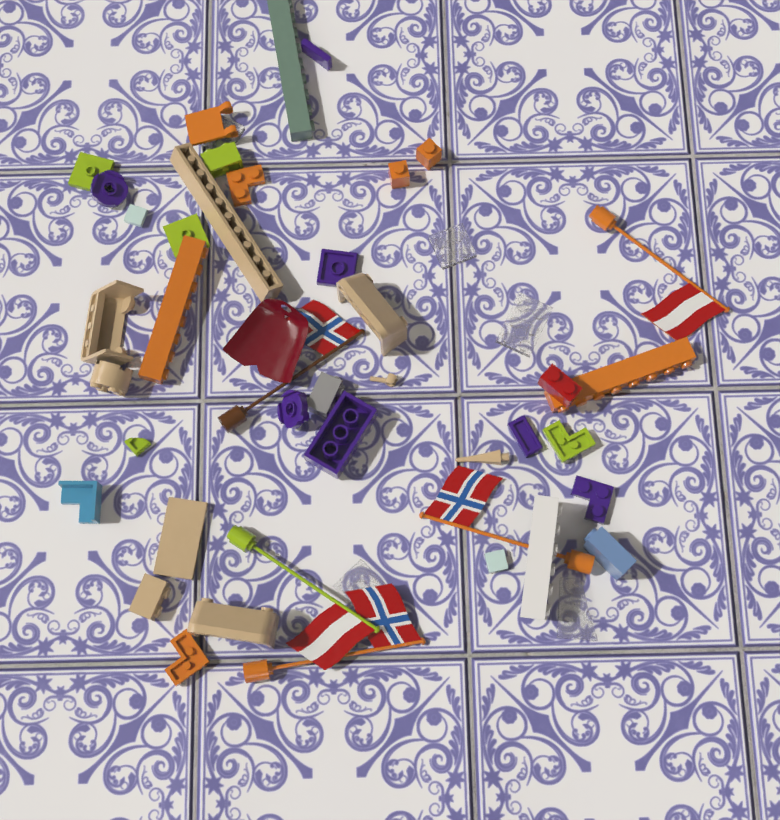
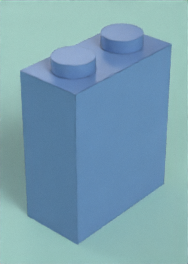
(608, 552)

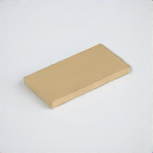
(180, 538)

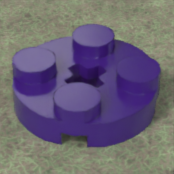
(105, 179)
(298, 402)

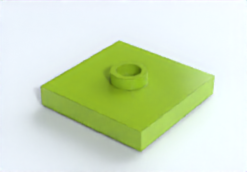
(86, 168)
(187, 226)

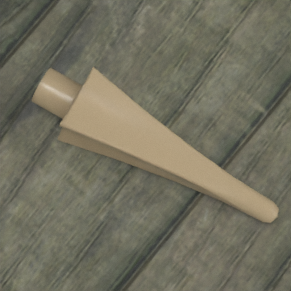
(493, 457)

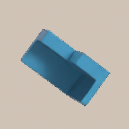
(87, 495)

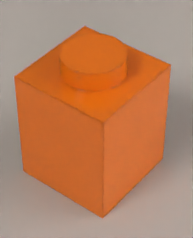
(428, 153)
(398, 174)

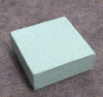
(135, 215)
(496, 561)

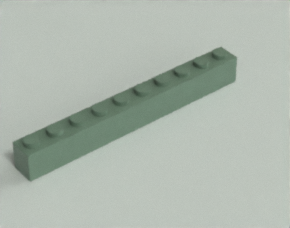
(290, 70)

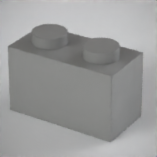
(325, 394)

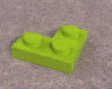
(565, 445)

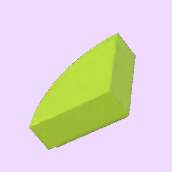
(137, 445)

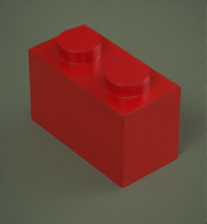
(559, 385)

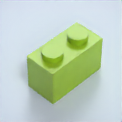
(222, 159)

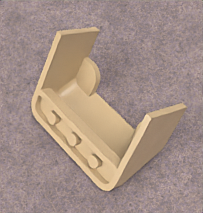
(373, 310)
(106, 323)
(234, 622)

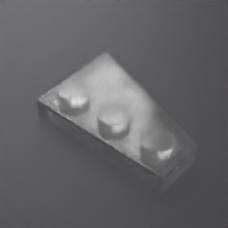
(573, 613)

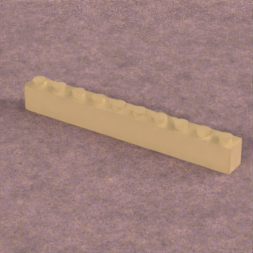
(226, 222)

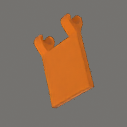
(208, 125)

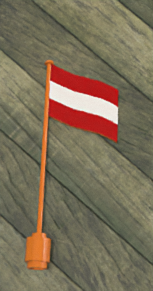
(681, 310)

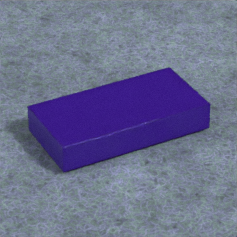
(316, 54)
(525, 436)

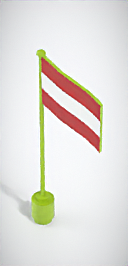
(331, 632)

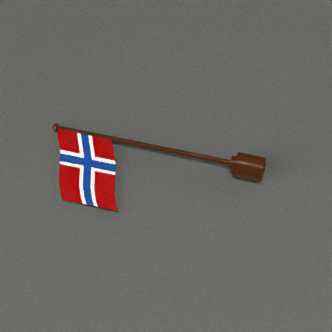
(325, 335)

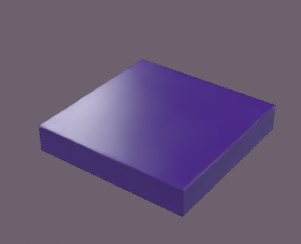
(335, 266)

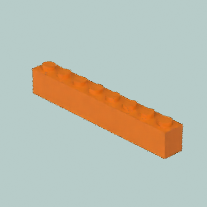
(173, 309)
(629, 373)

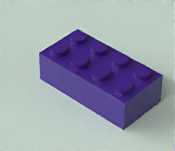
(341, 434)

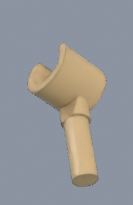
(389, 381)

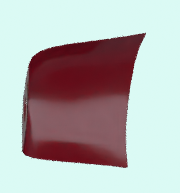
(270, 340)

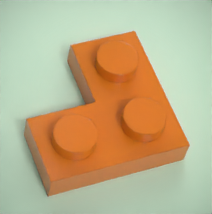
(240, 180)
(191, 658)

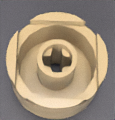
(111, 378)

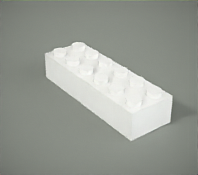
(539, 557)

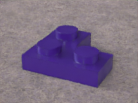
(598, 496)

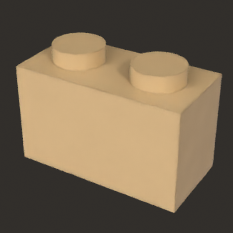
(149, 597)

